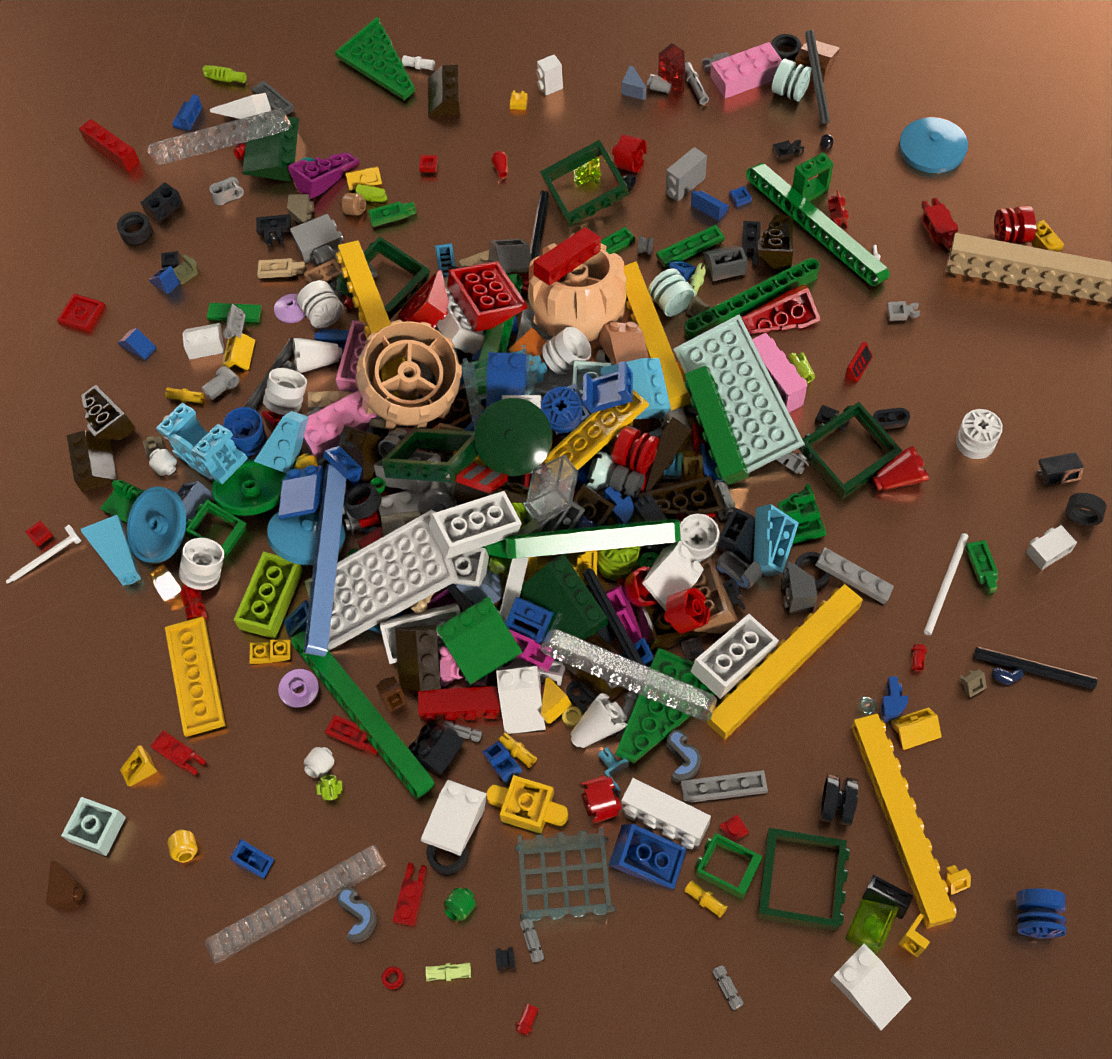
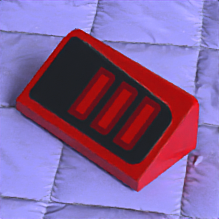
(859, 363)

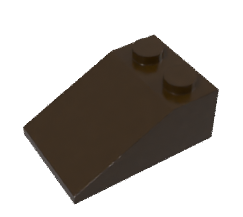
(363, 449)

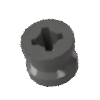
(645, 245)

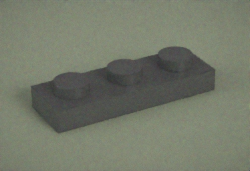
(275, 99)

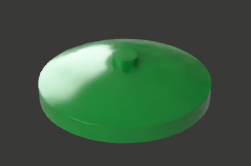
(249, 489)

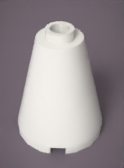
(314, 354)
(598, 722)

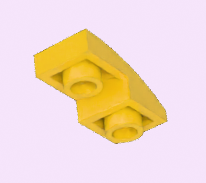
(269, 652)

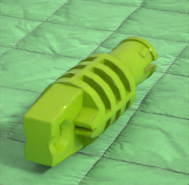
(223, 74)

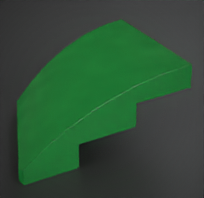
(805, 511)

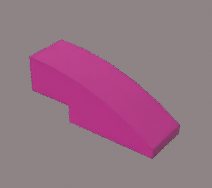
(625, 612)
(532, 652)

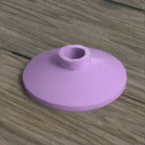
(288, 313)
(295, 680)

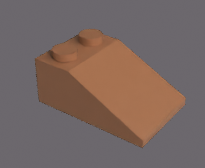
(623, 342)

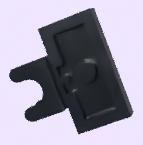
(273, 227)

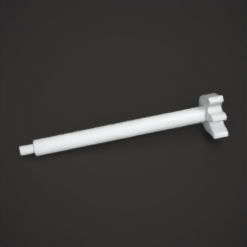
(72, 538)

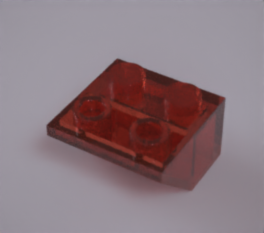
(672, 66)

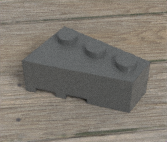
(560, 521)

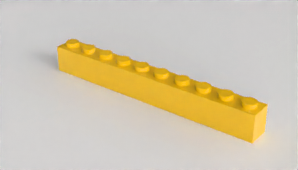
(367, 300)
(654, 335)
(784, 661)
(903, 822)

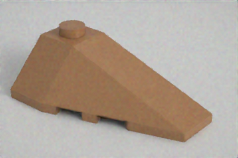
(721, 610)

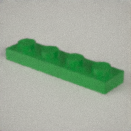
(690, 246)

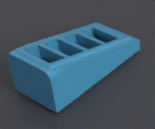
(441, 249)

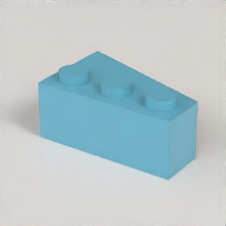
(284, 443)
(773, 539)

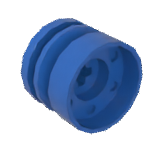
(570, 416)
(246, 430)
(1041, 913)

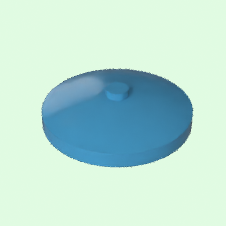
(933, 145)
(156, 524)
(296, 537)

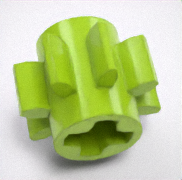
(329, 787)

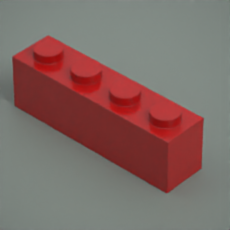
(109, 145)
(567, 256)
(459, 703)

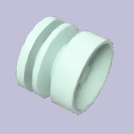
(792, 80)
(671, 292)

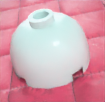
(601, 471)

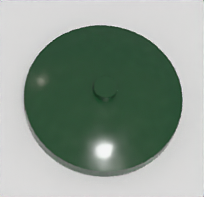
(513, 436)

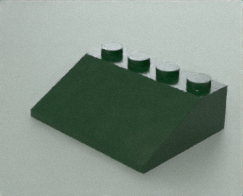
(272, 154)
(564, 593)

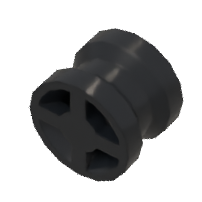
(505, 958)

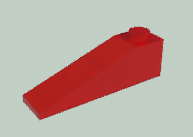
(786, 311)

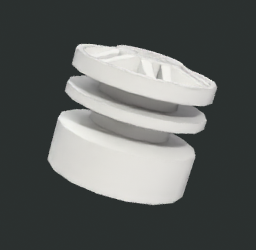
(320, 304)
(566, 348)
(284, 391)
(979, 433)
(703, 531)
(201, 563)

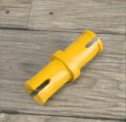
(184, 395)
(518, 750)
(705, 898)

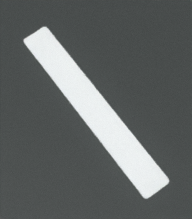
(513, 585)

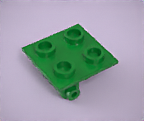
(121, 499)

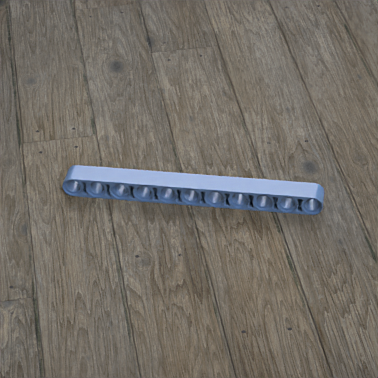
(325, 563)

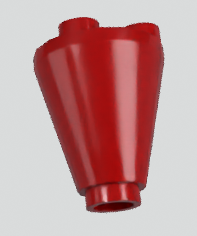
(901, 471)

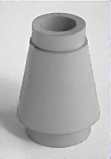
(657, 83)

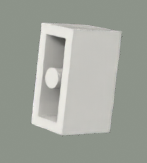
(549, 75)
(1050, 547)

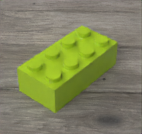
(268, 595)

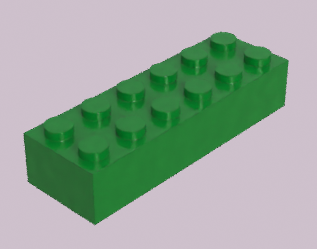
(716, 424)

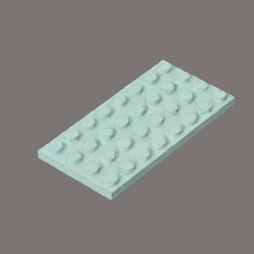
(746, 389)

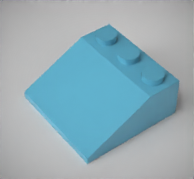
(648, 383)

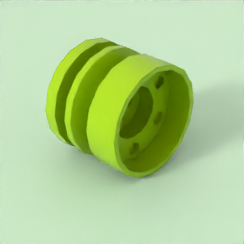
(617, 562)

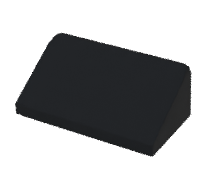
(886, 893)

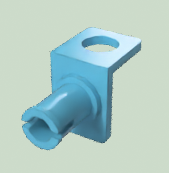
(613, 766)

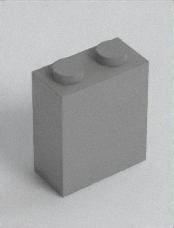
(686, 174)
(316, 234)

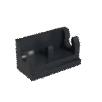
(1060, 469)

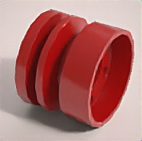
(1015, 225)
(635, 449)

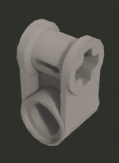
(225, 192)

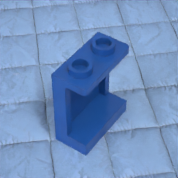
(608, 390)

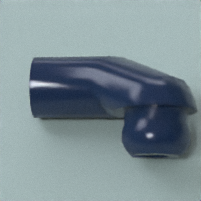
(1007, 677)

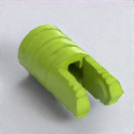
(372, 193)
(802, 366)

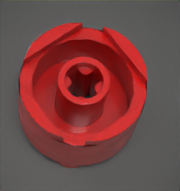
(629, 153)
(687, 610)
(599, 799)

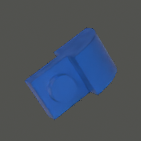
(623, 508)
(894, 703)
(501, 761)

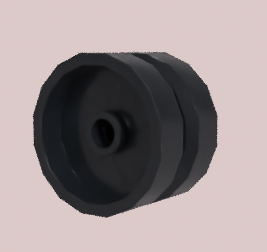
(842, 800)

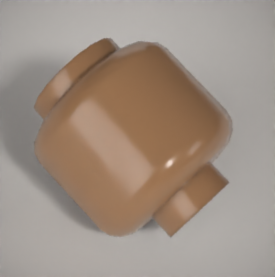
(353, 204)

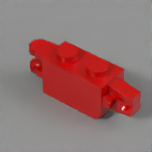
(939, 222)

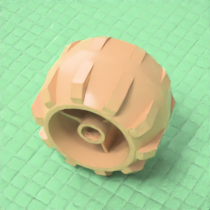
(582, 298)
(414, 342)

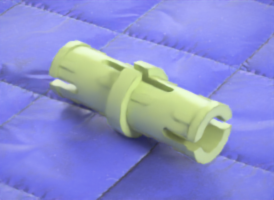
(698, 277)
(448, 972)

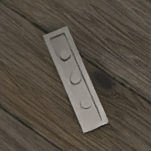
(854, 575)
(724, 786)

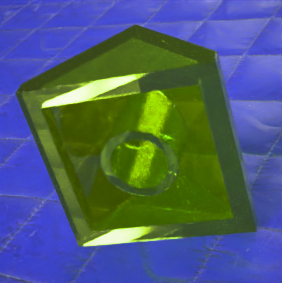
(871, 925)

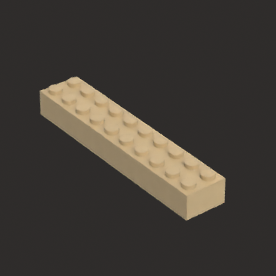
(1031, 267)

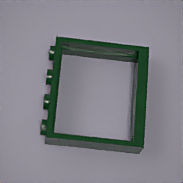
(571, 163)
(418, 270)
(871, 426)
(398, 467)
(767, 913)

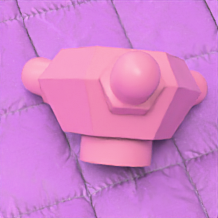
(448, 667)

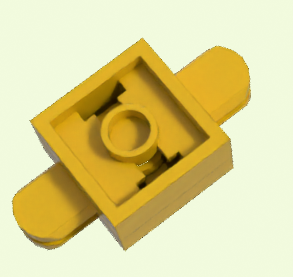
(527, 804)

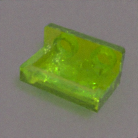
(588, 172)
(499, 564)

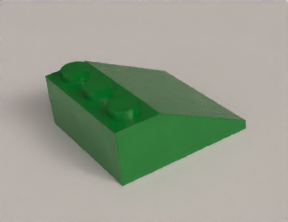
(479, 640)

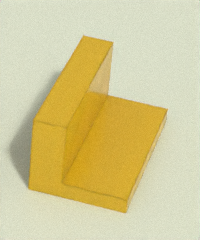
(366, 177)
(238, 351)
(917, 728)
(912, 940)

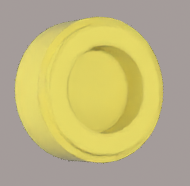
(571, 716)

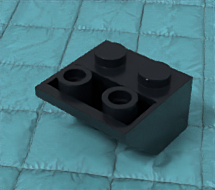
(738, 535)
(435, 747)

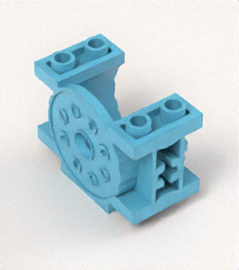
(205, 452)

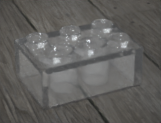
(552, 488)

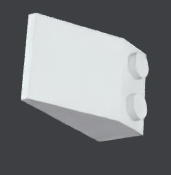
(244, 107)
(672, 572)
(520, 699)
(454, 817)
(871, 987)

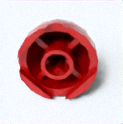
(636, 591)

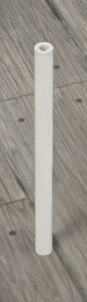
(946, 584)

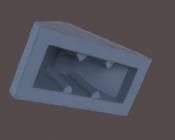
(633, 85)

